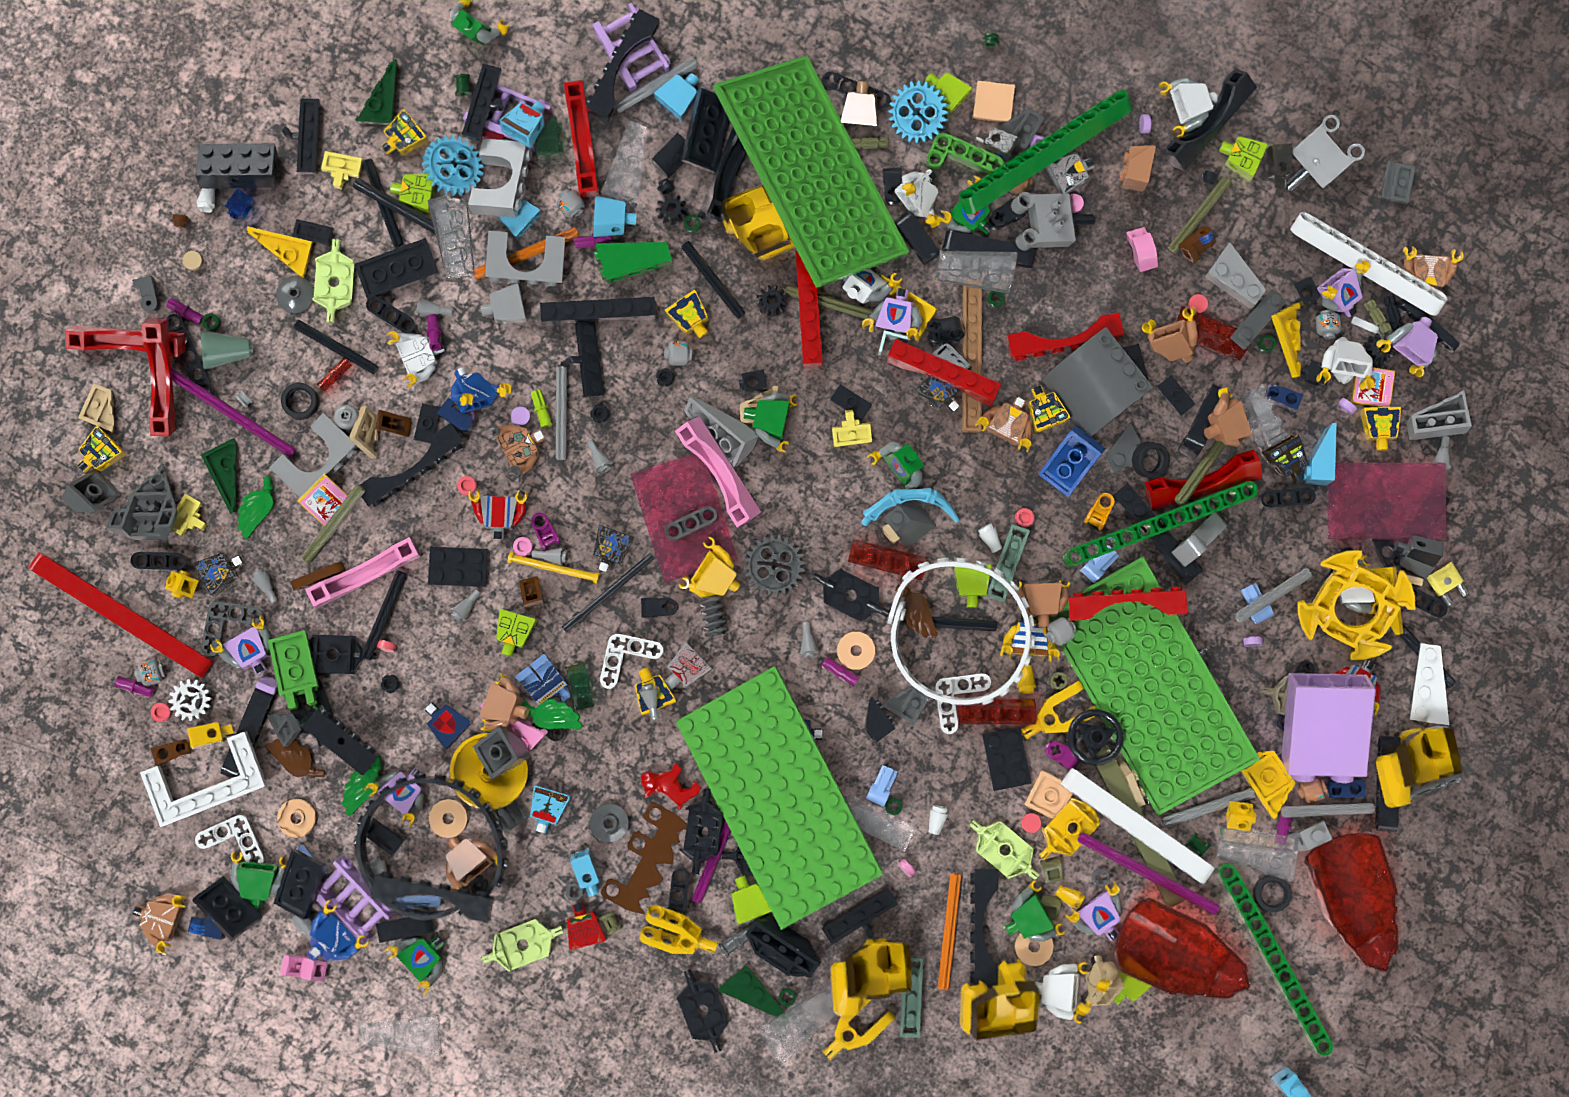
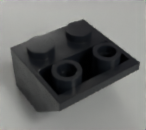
(876, 722)

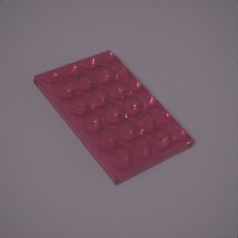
(674, 492)
(1387, 501)

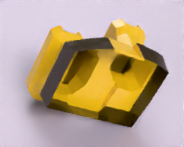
(756, 223)
(1420, 761)
(870, 973)
(1005, 1008)

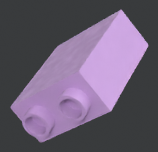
(1327, 726)

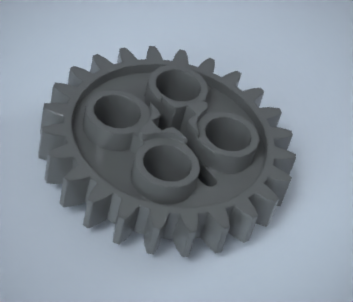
(771, 583)

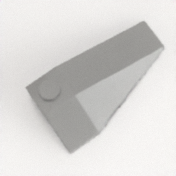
(731, 435)

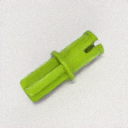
(541, 408)

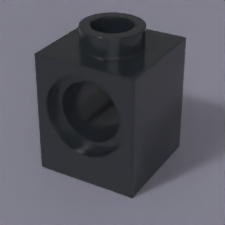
(1306, 284)
(1310, 373)
(759, 375)

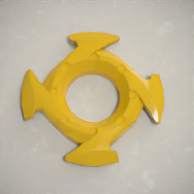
(1348, 575)

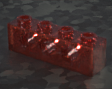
(1214, 334)
(884, 558)
(998, 712)

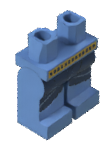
(551, 684)

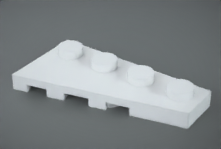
(1429, 691)

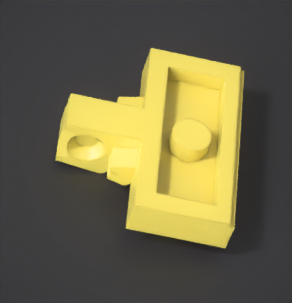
(341, 167)
(851, 431)
(188, 516)

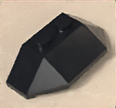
(783, 948)

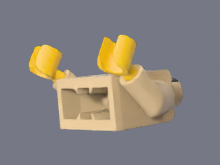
(1102, 984)

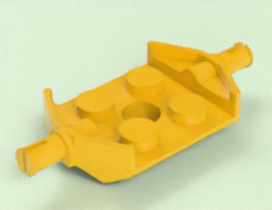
(1057, 834)

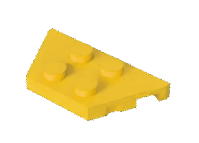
(1269, 781)

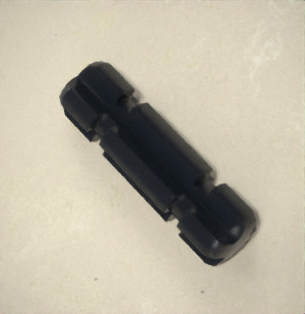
(1393, 312)

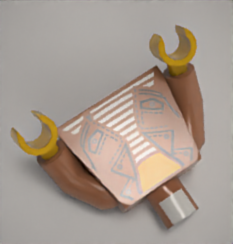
(1431, 269)
(1009, 423)

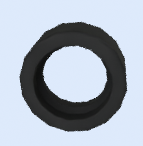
(295, 387)
(1163, 460)
(1272, 908)

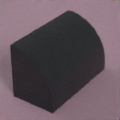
(669, 157)

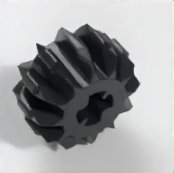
(668, 216)
(764, 301)
(1372, 351)

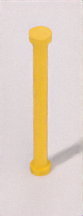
(553, 567)

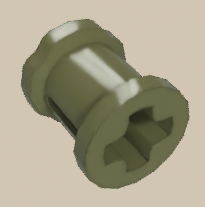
(1063, 677)
(610, 923)

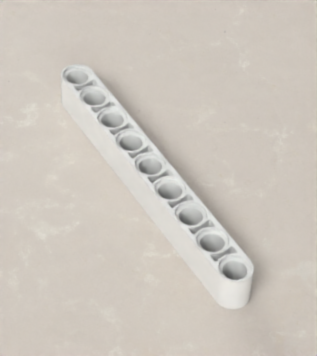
(1381, 270)
(1137, 826)

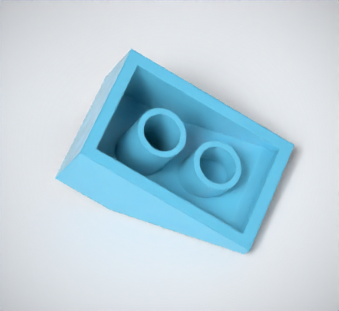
(1322, 459)

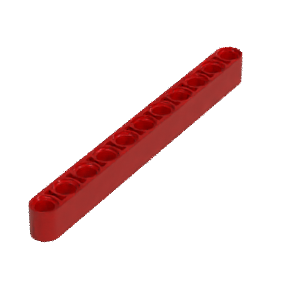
(120, 614)

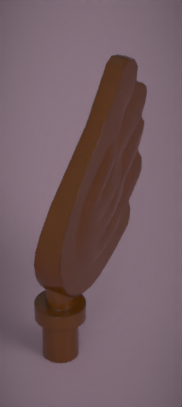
(918, 614)
(294, 759)

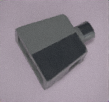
(1419, 555)

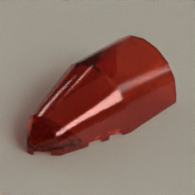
(1357, 895)
(1177, 953)

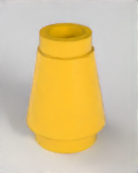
(1027, 682)
(1070, 896)

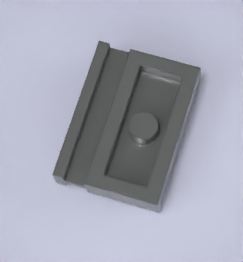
(1397, 182)
(510, 816)

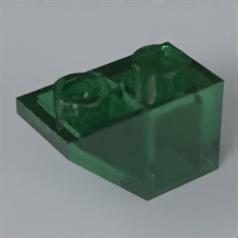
(548, 143)

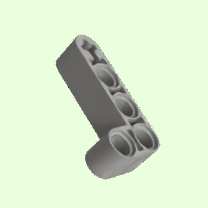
(1199, 539)

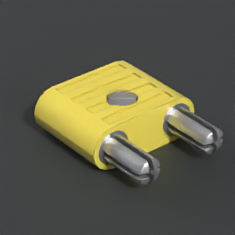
(1445, 580)

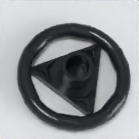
(1095, 737)

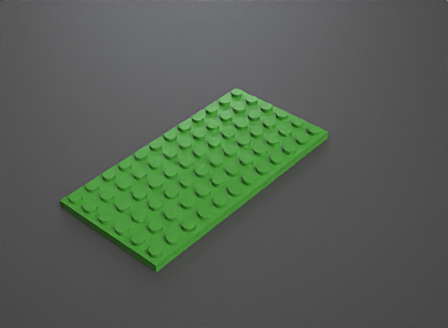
(811, 170)
(1160, 691)
(779, 798)

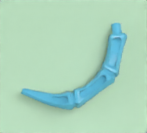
(902, 495)

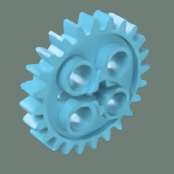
(907, 124)
(451, 149)

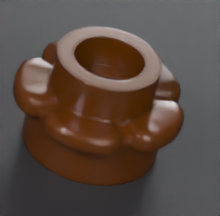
(179, 220)

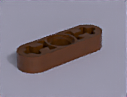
(317, 576)

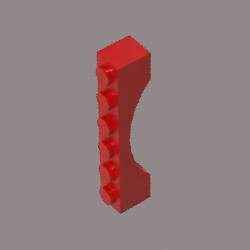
(581, 139)
(808, 316)
(114, 338)
(1026, 344)
(157, 345)
(919, 361)
(1240, 469)
(1169, 602)

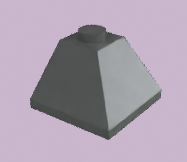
(89, 493)
(909, 522)
(501, 751)

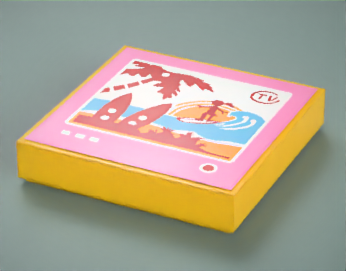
(1380, 394)
(323, 499)

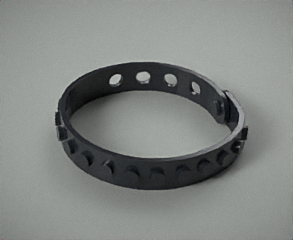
(456, 784)

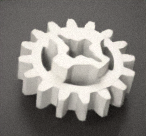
(186, 692)

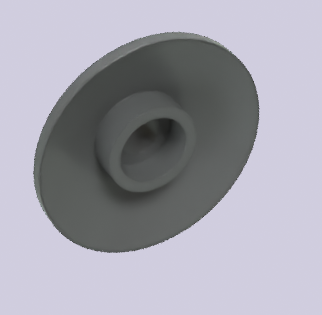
(297, 303)
(601, 830)

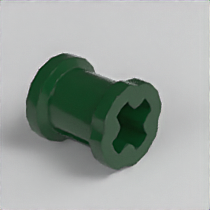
(462, 85)
(1197, 844)

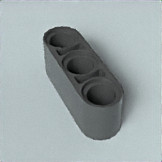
(701, 524)

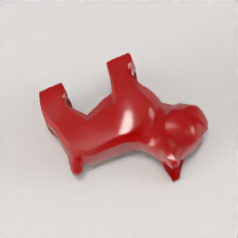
(669, 785)

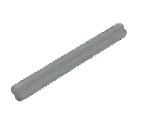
(654, 85)
(561, 412)
(1273, 595)
(1207, 807)
(1326, 810)

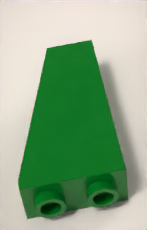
(631, 259)

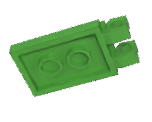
(294, 668)

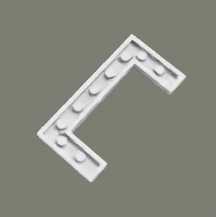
(249, 780)

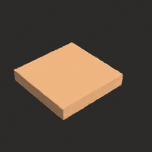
(993, 101)
(1048, 795)

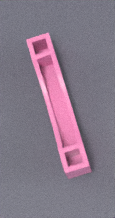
(737, 498)
(348, 581)

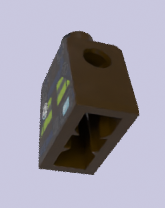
(1288, 457)

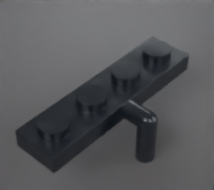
(482, 102)
(306, 136)
(588, 359)
(860, 917)

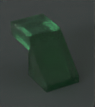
(580, 686)

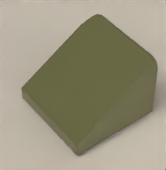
(1052, 870)
(1052, 905)

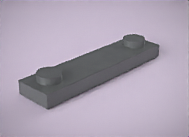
(1257, 319)

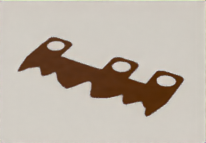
(654, 852)

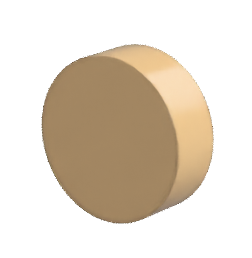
(192, 260)

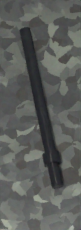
(578, 617)

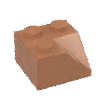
(1137, 168)

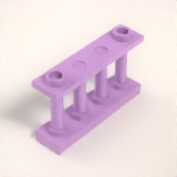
(630, 79)
(493, 124)
(342, 913)

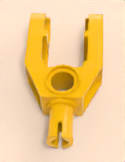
(1047, 709)
(685, 943)
(857, 1041)

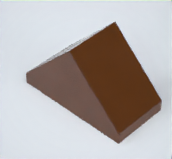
(392, 424)
(531, 593)

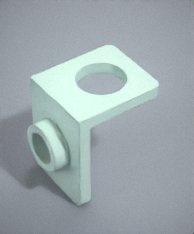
(892, 335)

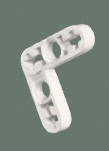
(619, 653)
(954, 690)
(233, 831)

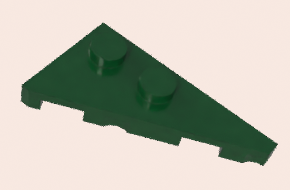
(380, 105)
(222, 468)
(749, 990)

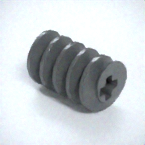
(713, 616)

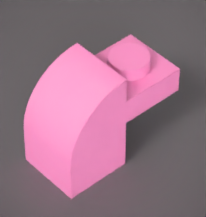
(1143, 249)
(303, 967)

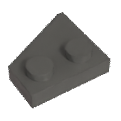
(1023, 126)
(1121, 453)
(907, 704)
(285, 727)

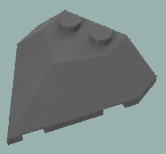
(148, 512)

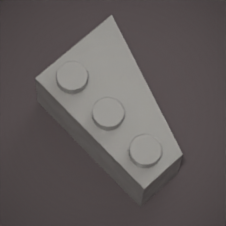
(1236, 277)
(1441, 419)

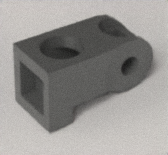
(150, 299)

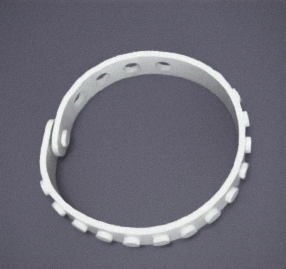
(898, 612)

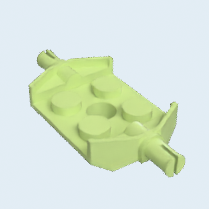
(331, 266)
(989, 843)
(510, 956)

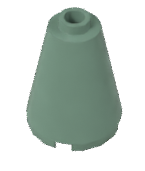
(223, 349)

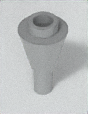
(426, 307)
(1443, 453)
(601, 461)
(557, 555)
(263, 581)
(462, 610)
(808, 644)
(649, 695)

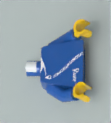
(475, 392)
(331, 938)

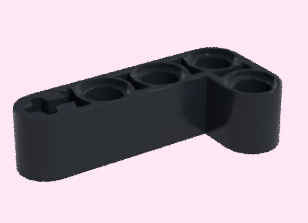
(1195, 438)

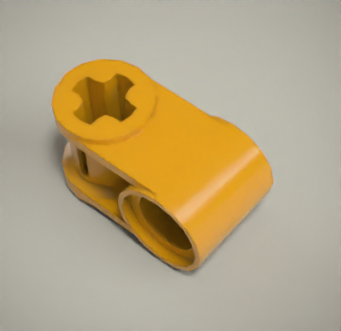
(1099, 512)

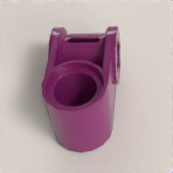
(545, 532)
(1064, 755)

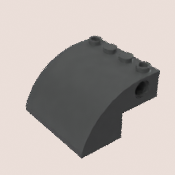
(1097, 383)

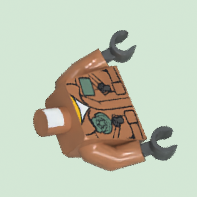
(518, 446)

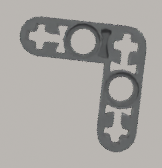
(220, 621)

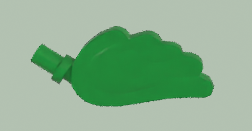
(255, 508)
(554, 715)
(354, 791)

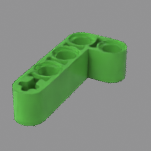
(966, 158)

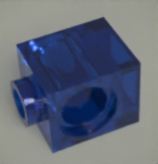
(239, 204)

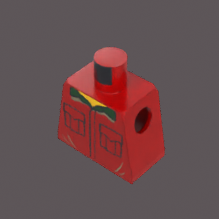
(584, 928)

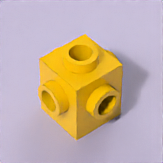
(181, 584)
(1240, 816)

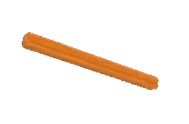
(528, 252)
(949, 931)

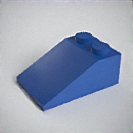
(1071, 461)

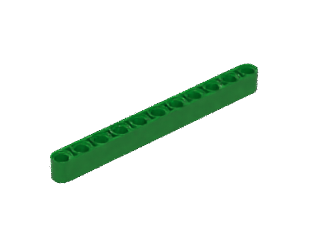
(1045, 152)
(1168, 519)
(1282, 964)

